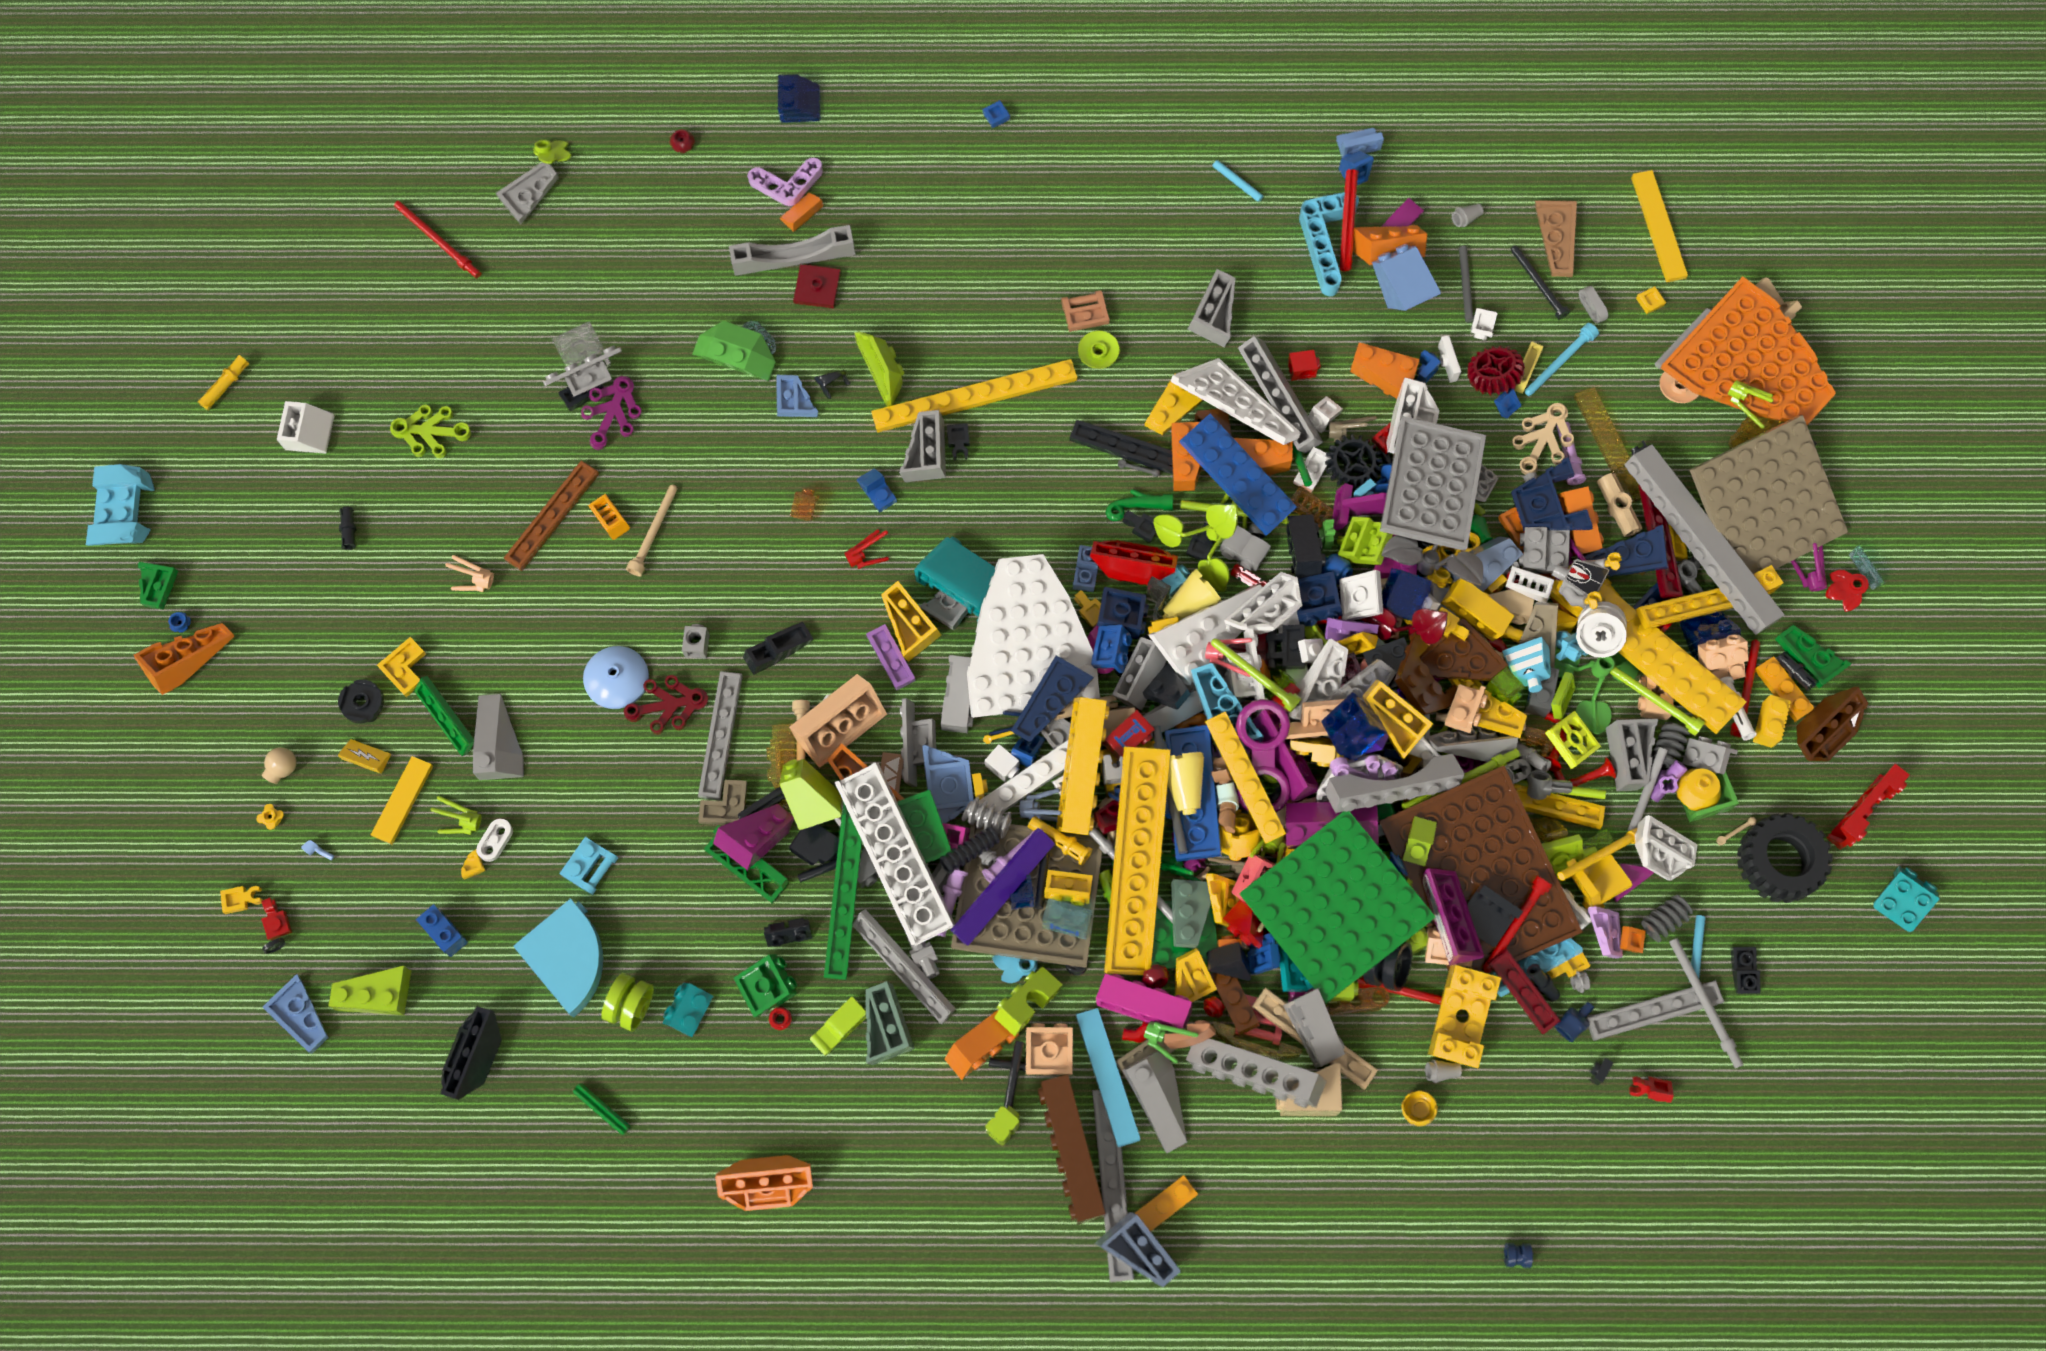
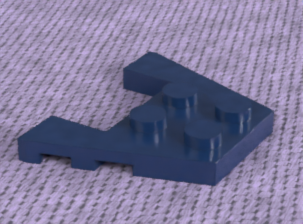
(1540, 506)

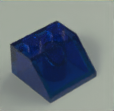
(798, 99)

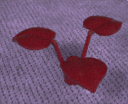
(1427, 622)

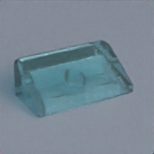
(1866, 567)

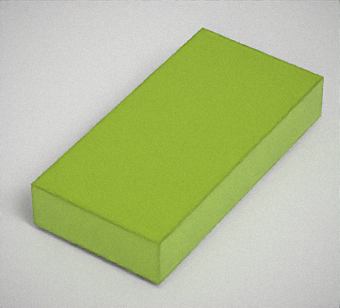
(1563, 695)

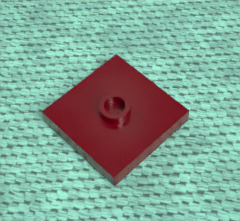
(817, 286)

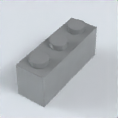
(1139, 673)

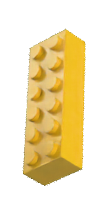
(1081, 765)

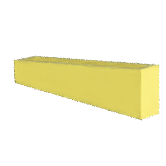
(1529, 361)

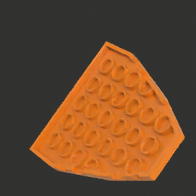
(1757, 345)

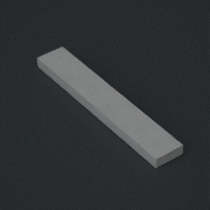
(720, 735)
(903, 966)
(1651, 1011)

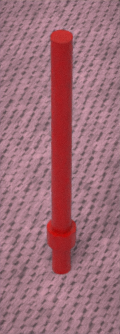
(462, 261)

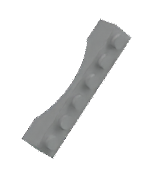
(828, 245)
(1354, 792)

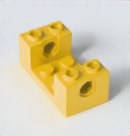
(1473, 993)

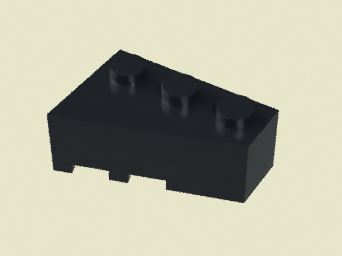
(1304, 546)

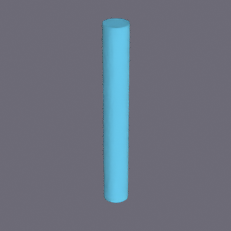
(1237, 180)
(1698, 943)

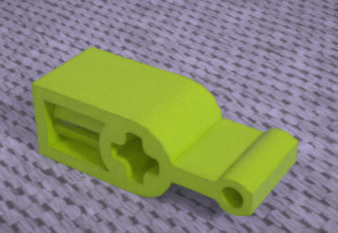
(839, 1026)

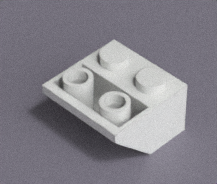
(305, 428)

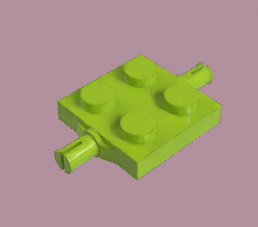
(1564, 850)

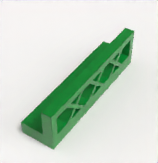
(760, 865)

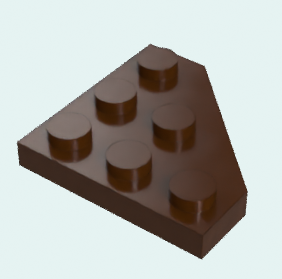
(1463, 659)

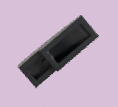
(777, 647)

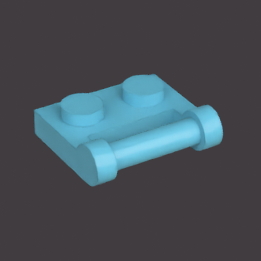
(582, 863)

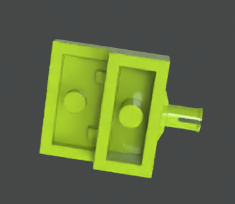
(1363, 541)

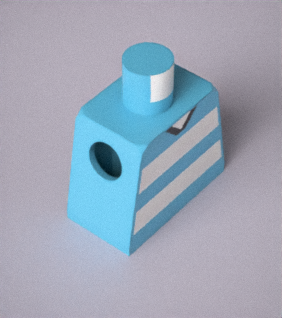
(1530, 663)

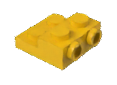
(1322, 749)

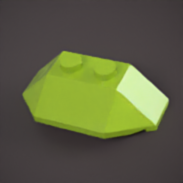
(881, 365)

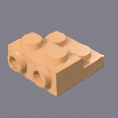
(1724, 656)
(1048, 1049)

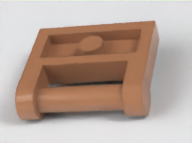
(1085, 316)

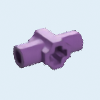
(1673, 773)

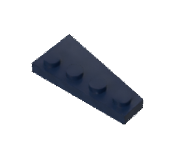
(1638, 554)

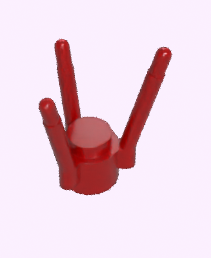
(855, 554)

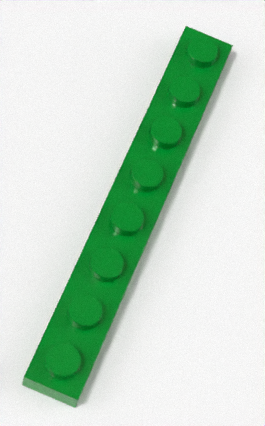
(843, 899)

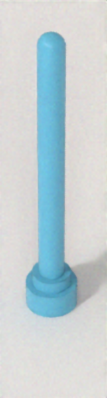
(1588, 333)

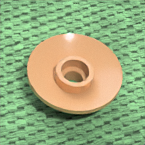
(1669, 388)

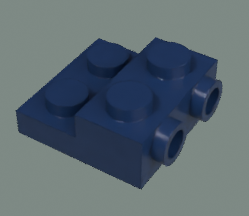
(1318, 599)
(1123, 609)

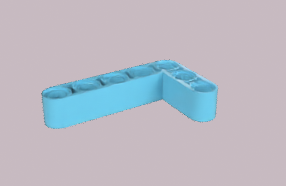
(1321, 238)

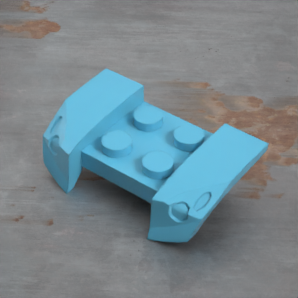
(118, 505)

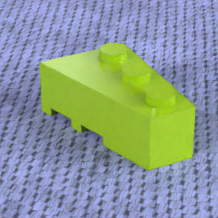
(373, 993)

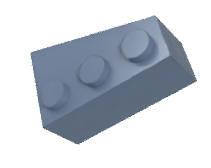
(1496, 559)
(1139, 1249)

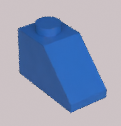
(1358, 161)

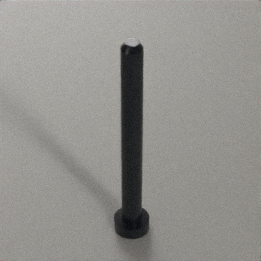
(1561, 311)

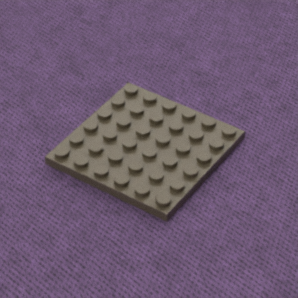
(1770, 496)
(1020, 931)

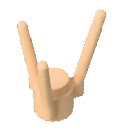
(481, 577)

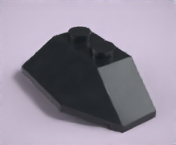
(471, 1054)

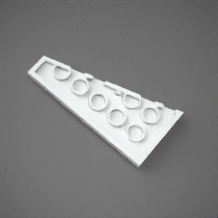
(1228, 392)
(1186, 640)

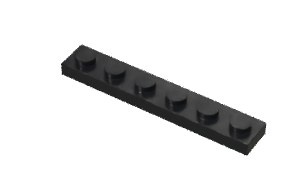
(1122, 446)

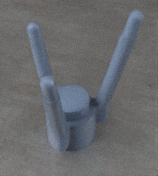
(1030, 808)

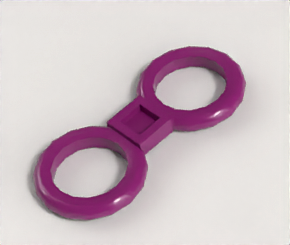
(1264, 752)

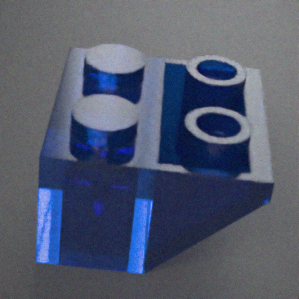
(1404, 593)
(1706, 628)
(1353, 727)

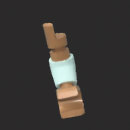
(1226, 795)

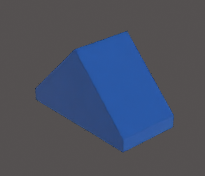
(1027, 751)

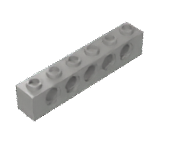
(1310, 1083)

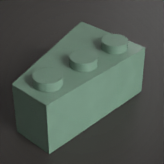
(886, 1025)

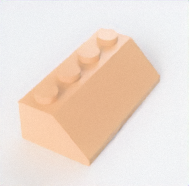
(838, 719)

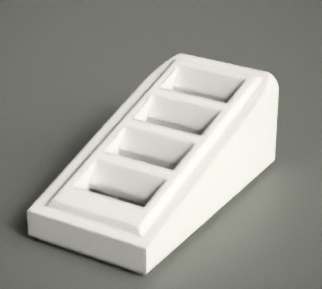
(1534, 593)

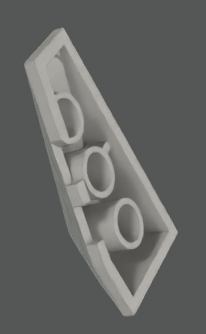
(495, 742)

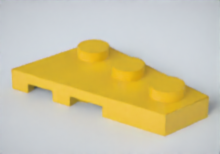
(1500, 715)

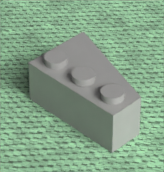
(1214, 311)

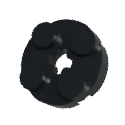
(354, 692)

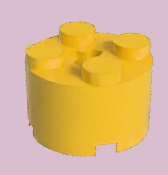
(1244, 838)

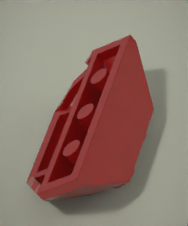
(1132, 561)

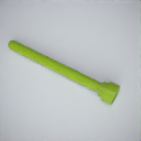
(1289, 700)
(1692, 724)

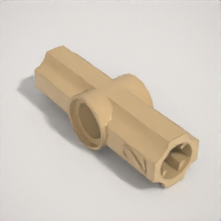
(1614, 494)

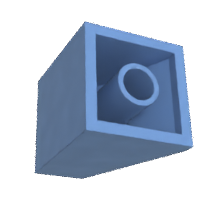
(1404, 278)

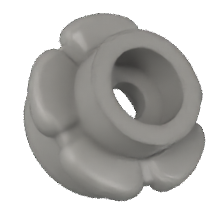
(1580, 981)

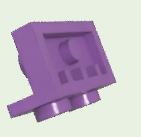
(1340, 629)

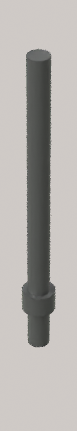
(1175, 815)

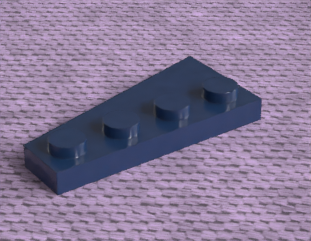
(1054, 692)

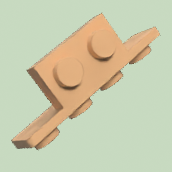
(1311, 719)

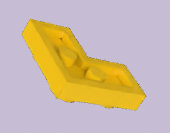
(398, 664)

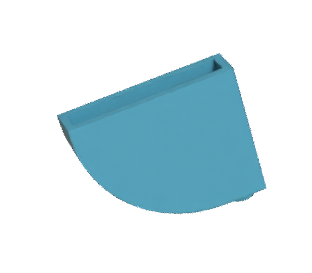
(565, 955)

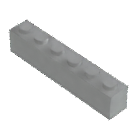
(1279, 392)

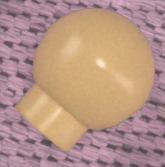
(279, 764)

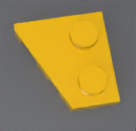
(1192, 976)

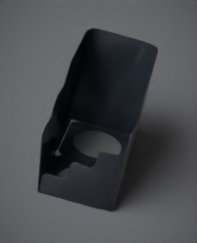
(815, 845)

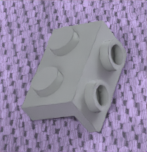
(1708, 756)

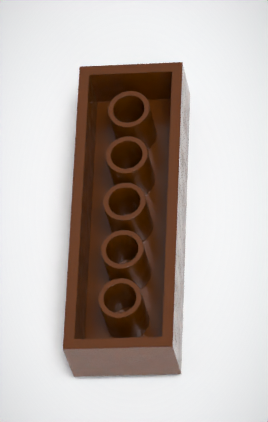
(1072, 1150)

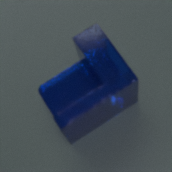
(1023, 895)

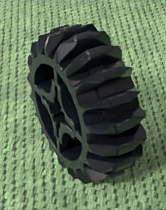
(1346, 457)

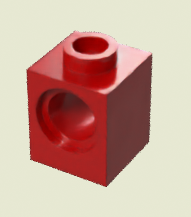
(1303, 365)

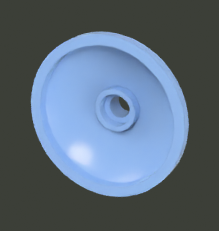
(618, 689)

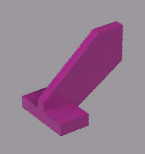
(1346, 506)

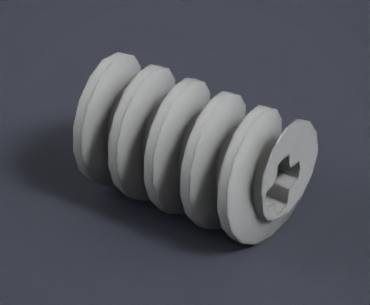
(987, 817)

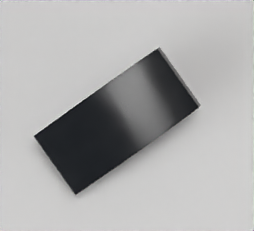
(1745, 971)

